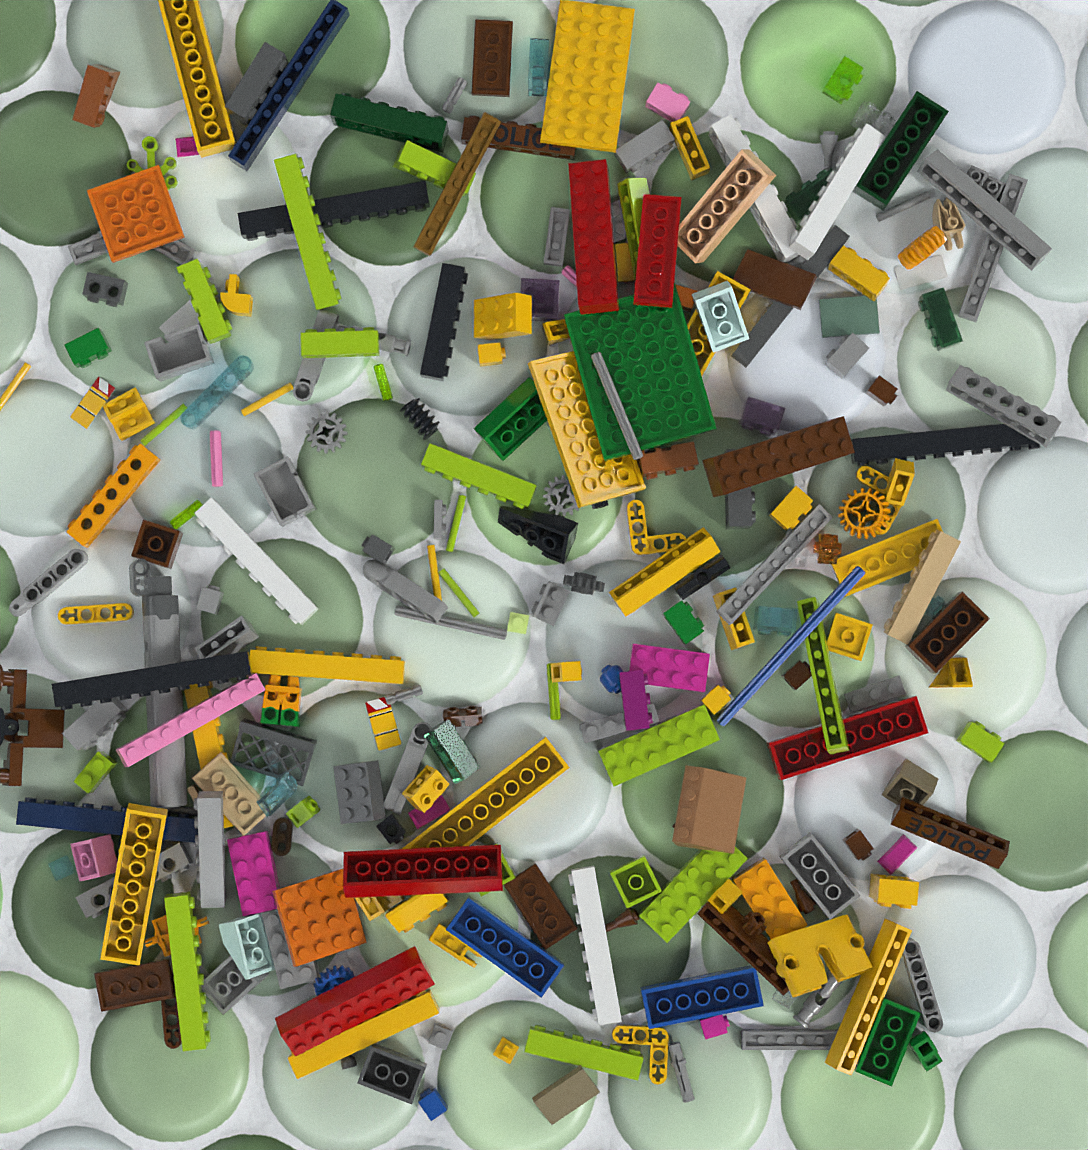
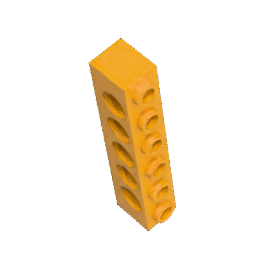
(124, 492)

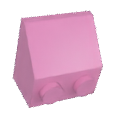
(94, 857)

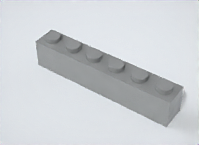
(211, 849)

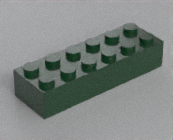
(389, 122)
(900, 150)

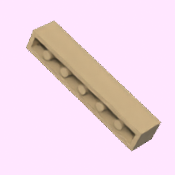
(921, 587)

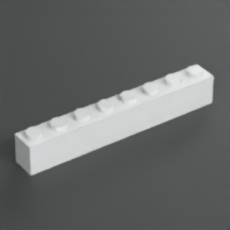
(837, 191)
(252, 557)
(596, 945)

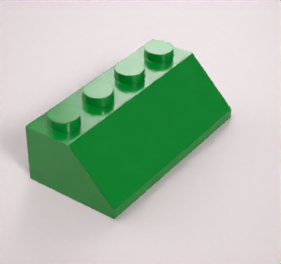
(513, 420)

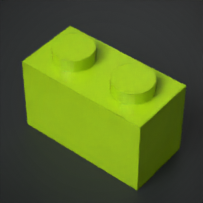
(980, 741)
(95, 772)

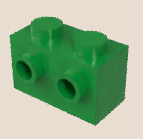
(88, 348)
(683, 622)

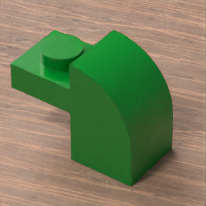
(925, 1050)

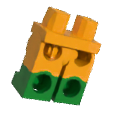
(278, 696)

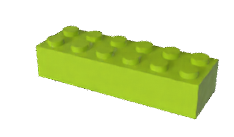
(658, 745)
(690, 890)

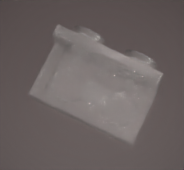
(871, 115)

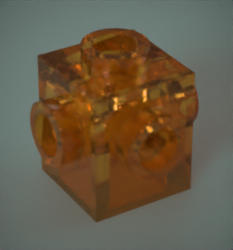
(827, 548)

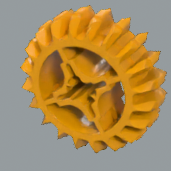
(922, 247)
(872, 515)

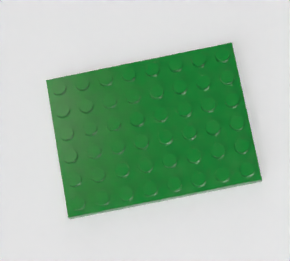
(652, 372)

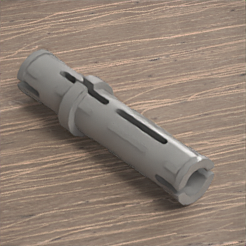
(678, 1063)

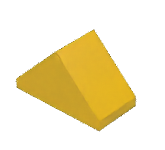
(556, 331)

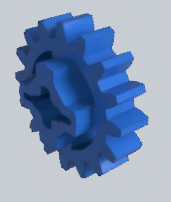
(332, 979)

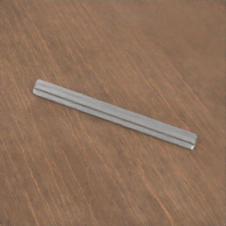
(617, 406)
(454, 623)

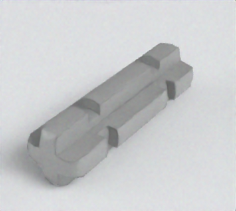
(454, 95)
(403, 694)

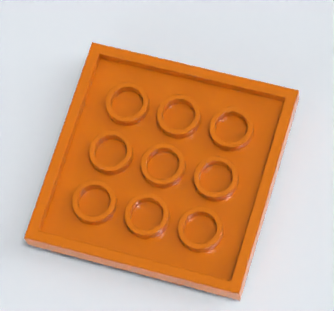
(135, 213)
(318, 918)

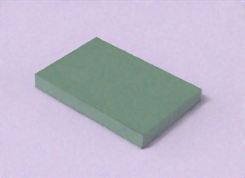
(848, 316)

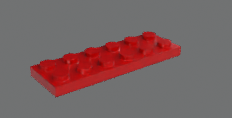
(657, 250)

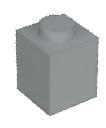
(210, 599)

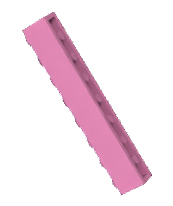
(189, 720)

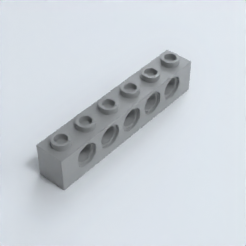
(1004, 414)
(177, 853)

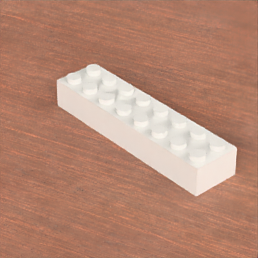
(767, 208)

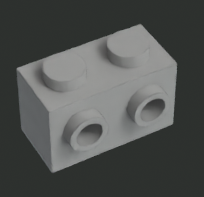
(846, 355)

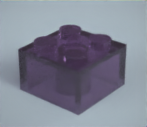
(544, 298)
(761, 416)

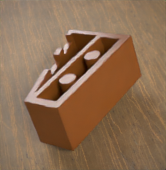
(95, 95)
(668, 460)

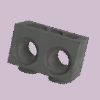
(106, 284)
(377, 549)

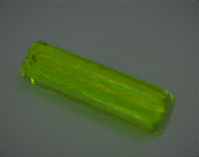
(383, 382)
(185, 515)

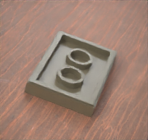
(566, 1095)

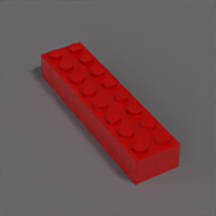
(593, 237)
(864, 734)
(422, 871)
(354, 1001)

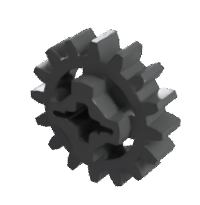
(583, 583)

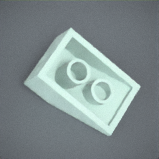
(720, 316)
(248, 944)

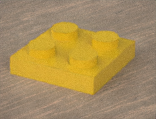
(848, 636)

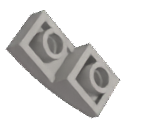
(988, 183)

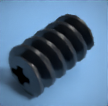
(420, 418)

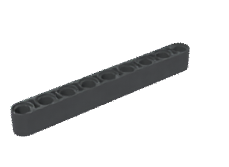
(777, 311)

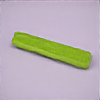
(554, 701)

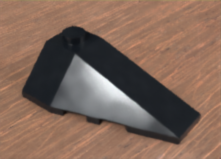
(546, 531)

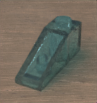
(538, 67)
(277, 793)

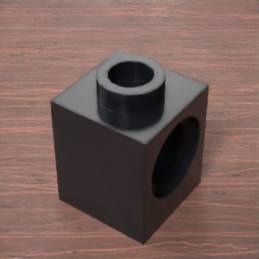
(391, 820)

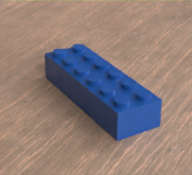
(505, 946)
(701, 996)

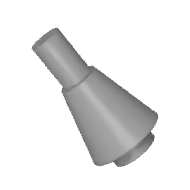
(828, 143)

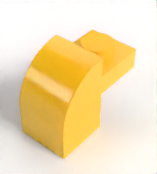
(236, 303)

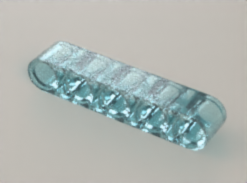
(215, 402)

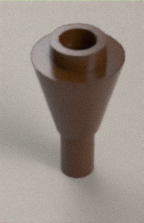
(804, 901)
(627, 918)

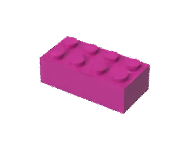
(671, 667)
(254, 872)

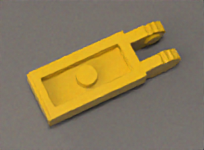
(452, 945)

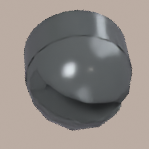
(348, 1062)

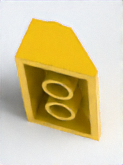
(414, 909)

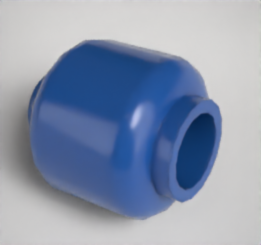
(610, 678)

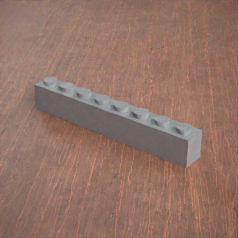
(984, 209)

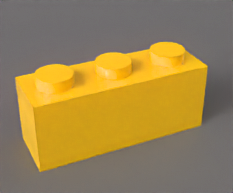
(689, 148)
(859, 273)
(739, 632)

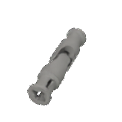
(386, 342)
(812, 1007)

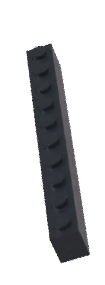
(338, 209)
(939, 443)
(151, 679)

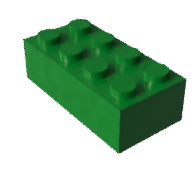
(887, 1041)

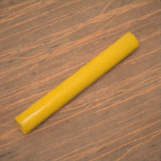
(14, 384)
(267, 399)
(434, 571)

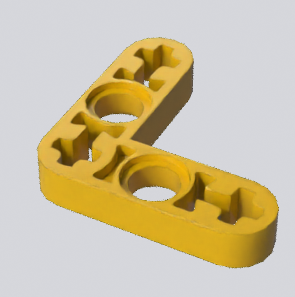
(873, 486)
(648, 540)
(654, 1046)

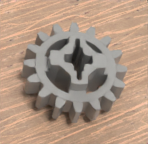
(335, 429)
(555, 493)

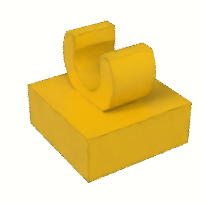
(506, 1050)

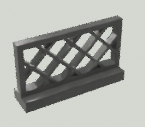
(273, 735)

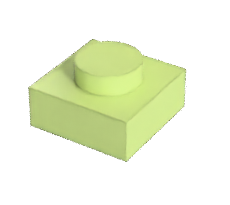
(518, 623)

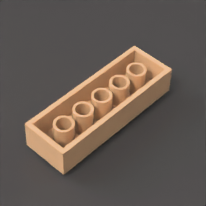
(723, 205)

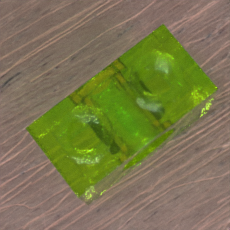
(846, 69)

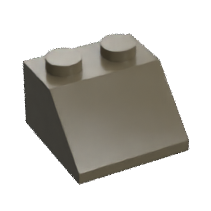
(911, 783)

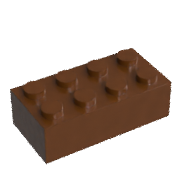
(947, 632)

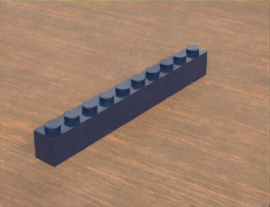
(289, 85)
(95, 820)

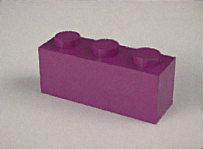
(635, 700)

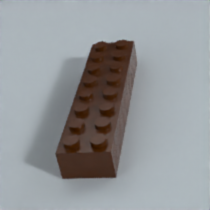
(778, 456)

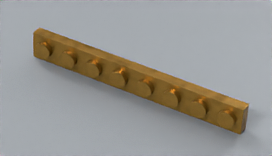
(457, 184)

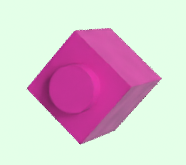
(714, 1026)

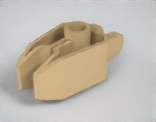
(949, 221)

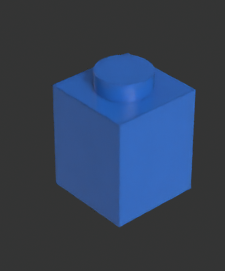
(432, 1103)

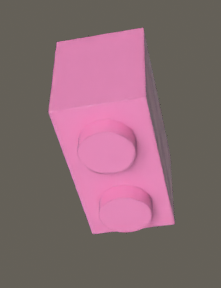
(667, 102)

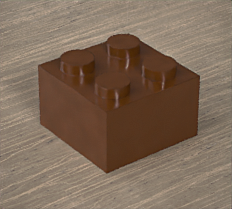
(157, 544)

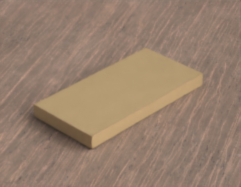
(238, 794)

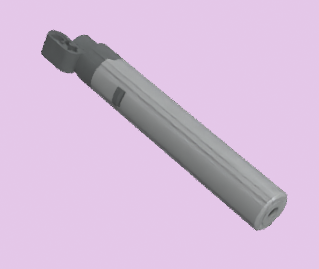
(162, 647)

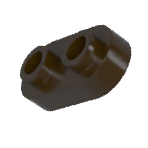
(283, 836)

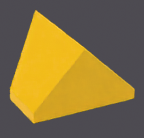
(953, 674)

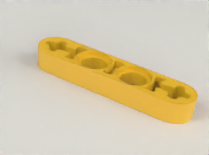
(95, 611)

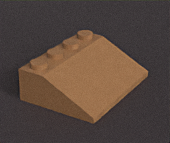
(709, 810)

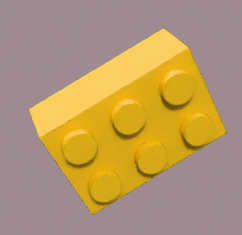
(503, 316)
(893, 890)

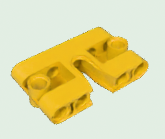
(802, 950)

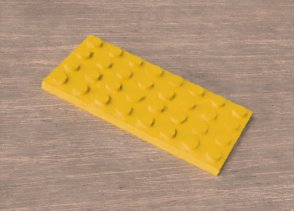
(587, 76)
(575, 434)

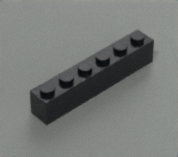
(442, 322)

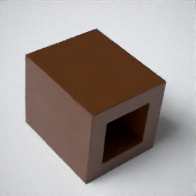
(882, 391)
(797, 674)
(858, 845)

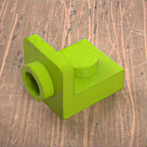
(303, 811)

